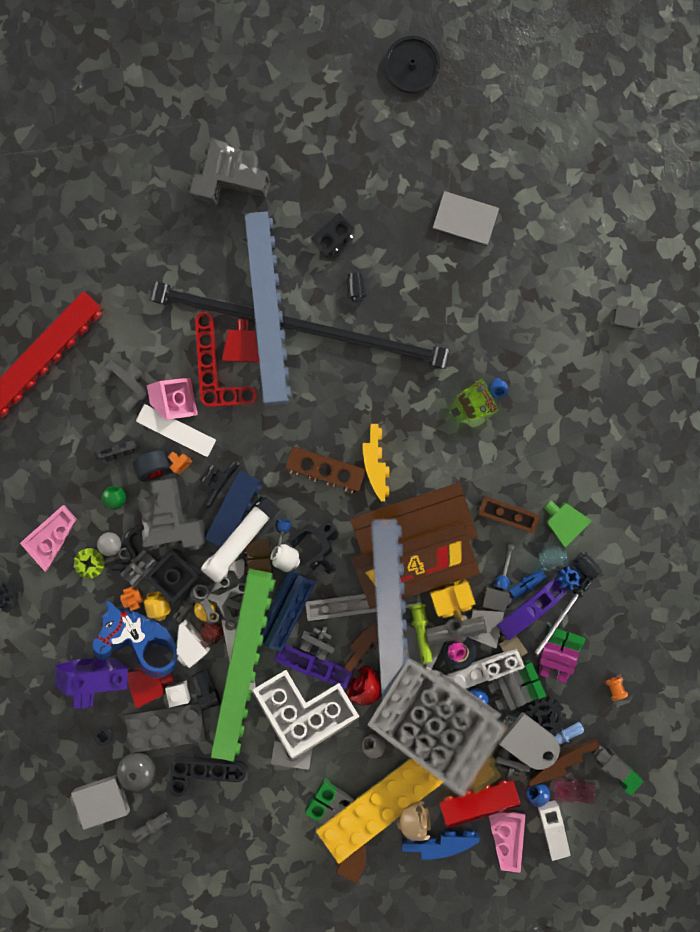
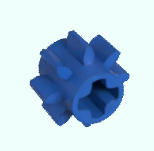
(568, 578)

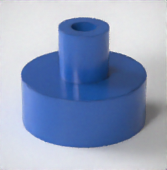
(498, 388)

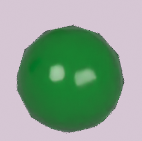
(113, 497)

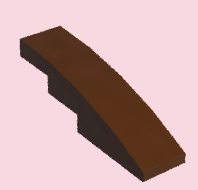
(566, 758)

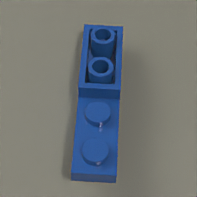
(448, 844)

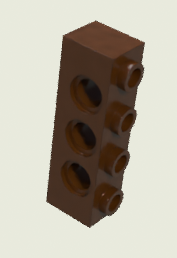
(355, 473)

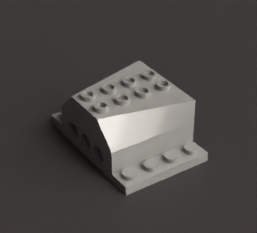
(438, 724)

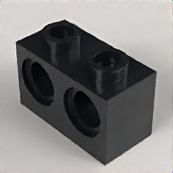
(329, 232)

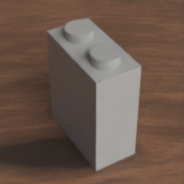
(99, 802)

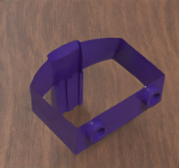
(88, 676)

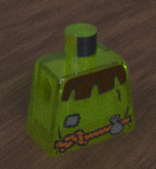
(474, 402)

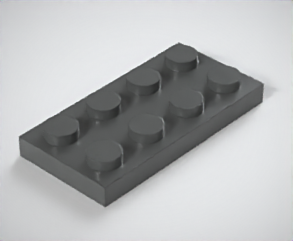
(165, 727)

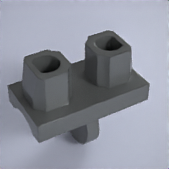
(139, 568)
(325, 647)
(503, 757)

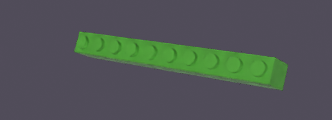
(241, 664)

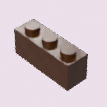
(508, 514)

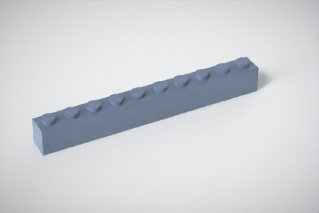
(266, 309)
(389, 600)

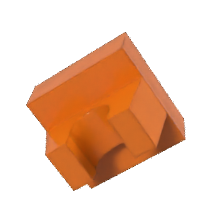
(180, 463)

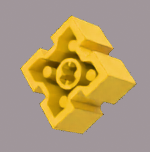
(452, 598)

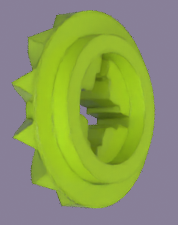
(96, 558)

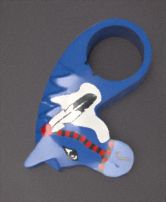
(135, 630)

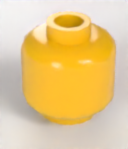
(156, 606)

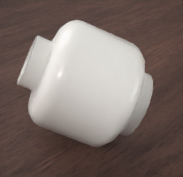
(285, 558)

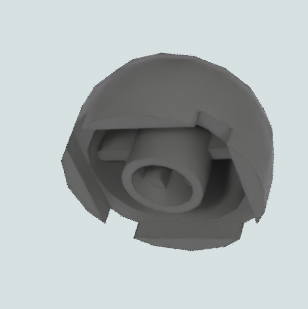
(136, 771)

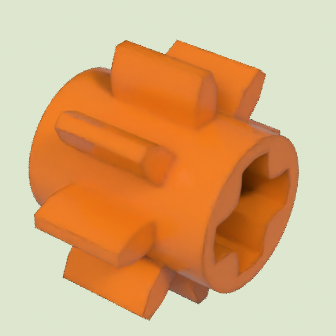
(131, 598)

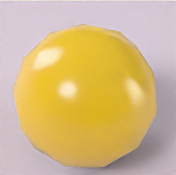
(200, 612)

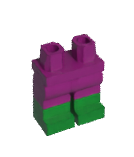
(560, 654)

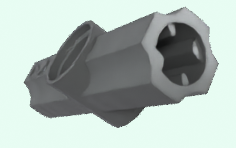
(456, 630)

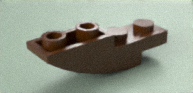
(361, 645)

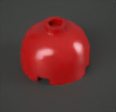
(366, 688)

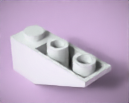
(554, 830)

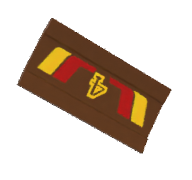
(427, 562)

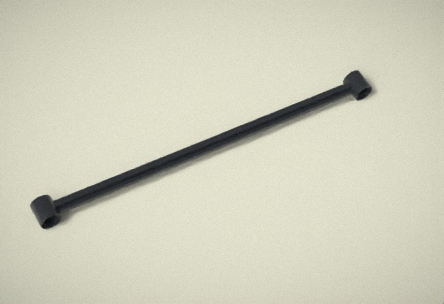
(438, 356)

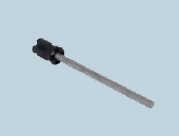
(584, 584)

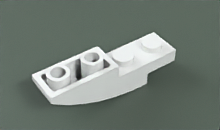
(488, 669)

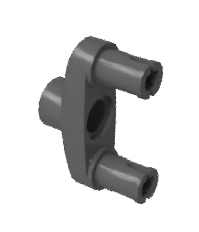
(130, 376)

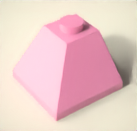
(173, 398)

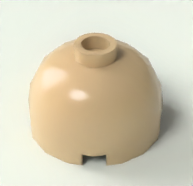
(415, 822)

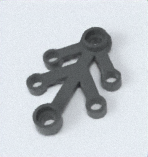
(222, 601)

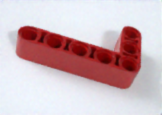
(212, 368)

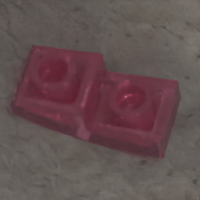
(575, 791)

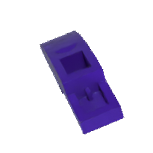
(531, 609)

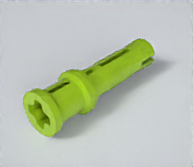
(420, 624)

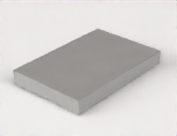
(465, 218)

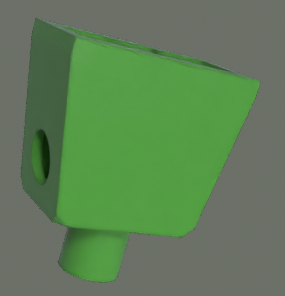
(565, 522)

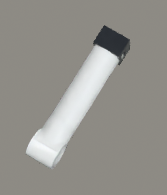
(219, 563)

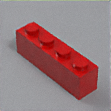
(480, 805)

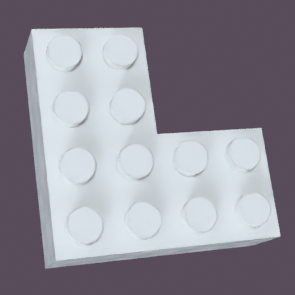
(302, 723)

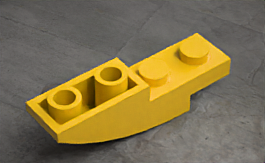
(376, 471)

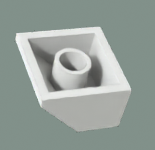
(190, 644)

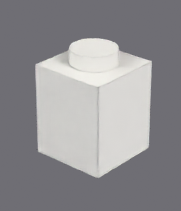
(178, 693)

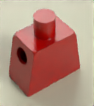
(241, 344)
(145, 687)

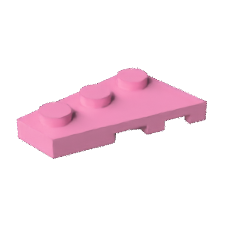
(49, 537)
(508, 836)

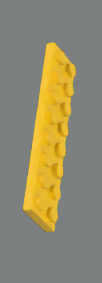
(376, 808)

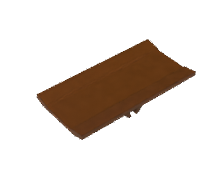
(418, 516)

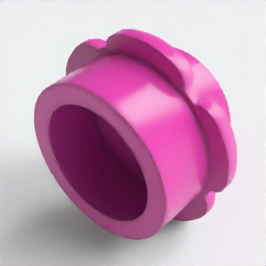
(456, 651)

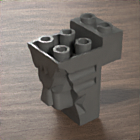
(228, 169)
(165, 520)

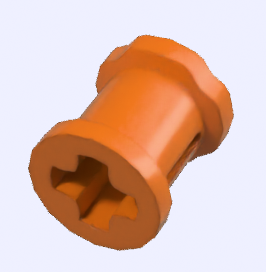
(616, 688)

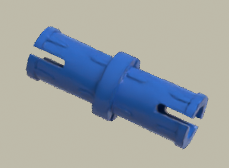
(527, 584)

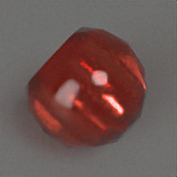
(212, 633)

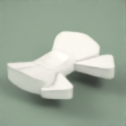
(238, 567)

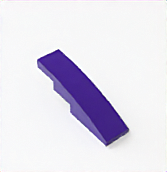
(311, 665)

